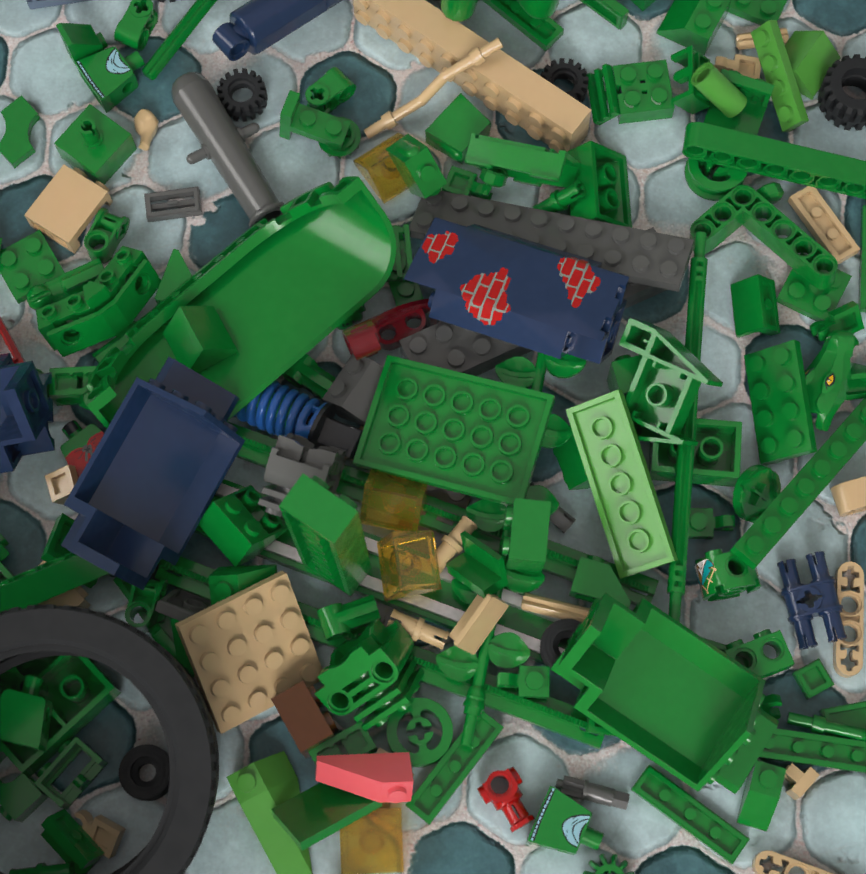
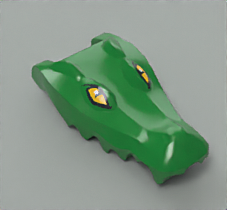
(829, 376)

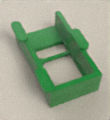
(523, 161)

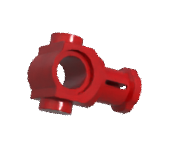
(509, 798)

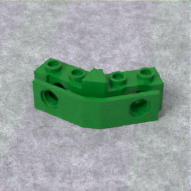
(102, 306)

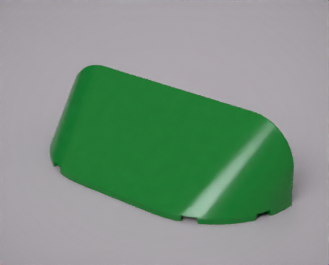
(274, 291)

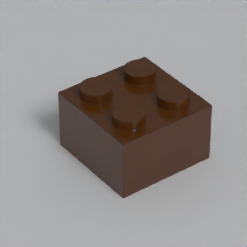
(303, 718)

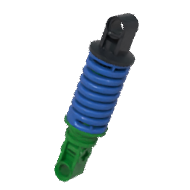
(288, 411)

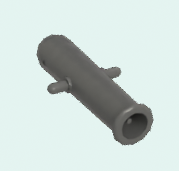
(224, 146)

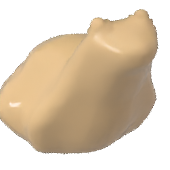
(146, 126)

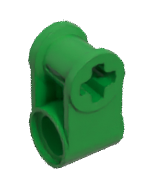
(136, 24)
(330, 91)
(105, 230)
(145, 601)

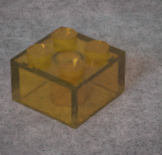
(373, 844)

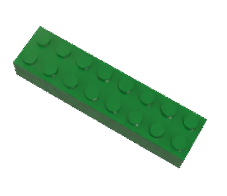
(327, 533)

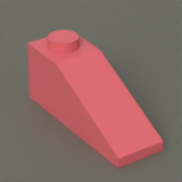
(371, 776)

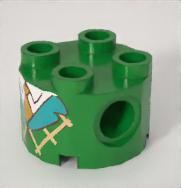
(724, 576)

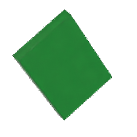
(320, 813)

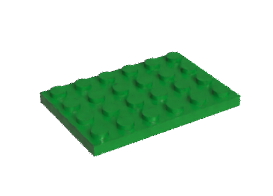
(454, 430)

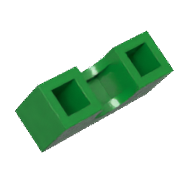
(19, 796)

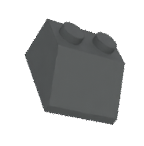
(354, 389)

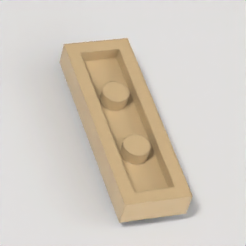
(823, 223)

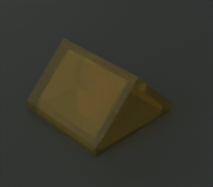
(380, 170)
(392, 502)
(408, 564)

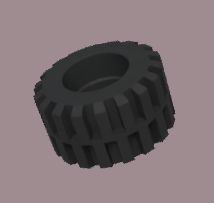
(835, 101)

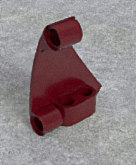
(365, 338)

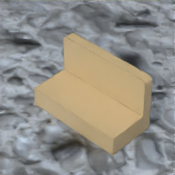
(478, 622)

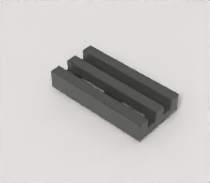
(175, 213)

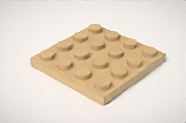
(249, 650)

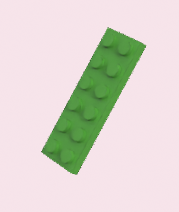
(621, 484)

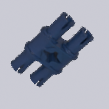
(826, 607)

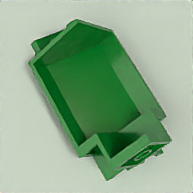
(667, 693)

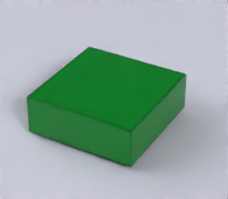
(813, 679)

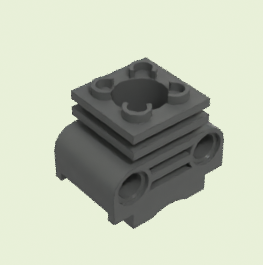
(291, 459)

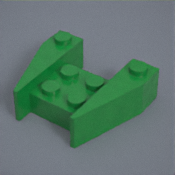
(663, 383)

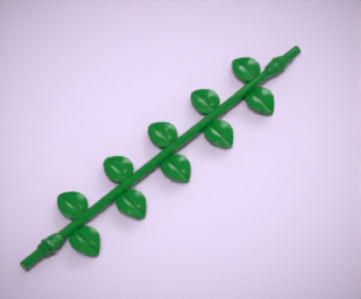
(507, 648)

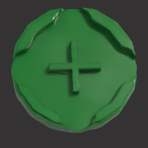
(755, 492)

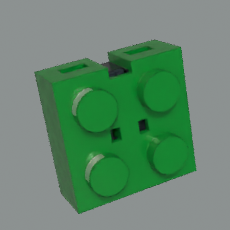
(643, 91)

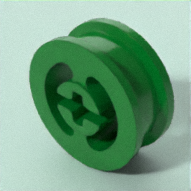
(722, 181)
(424, 756)

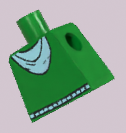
(110, 75)
(563, 825)

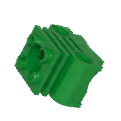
(371, 675)

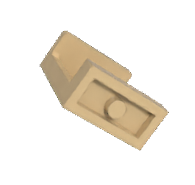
(67, 206)

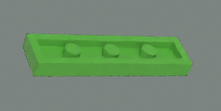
(779, 72)

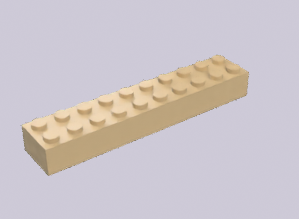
(499, 82)

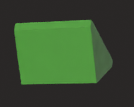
(810, 59)

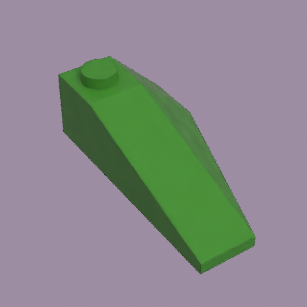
(260, 789)

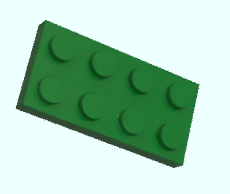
(780, 403)

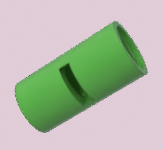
(718, 90)

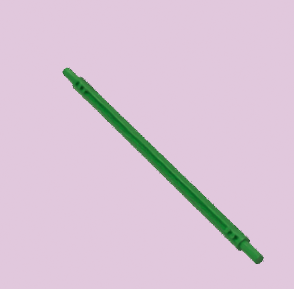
(685, 453)

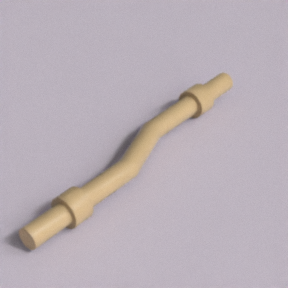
(475, 57)

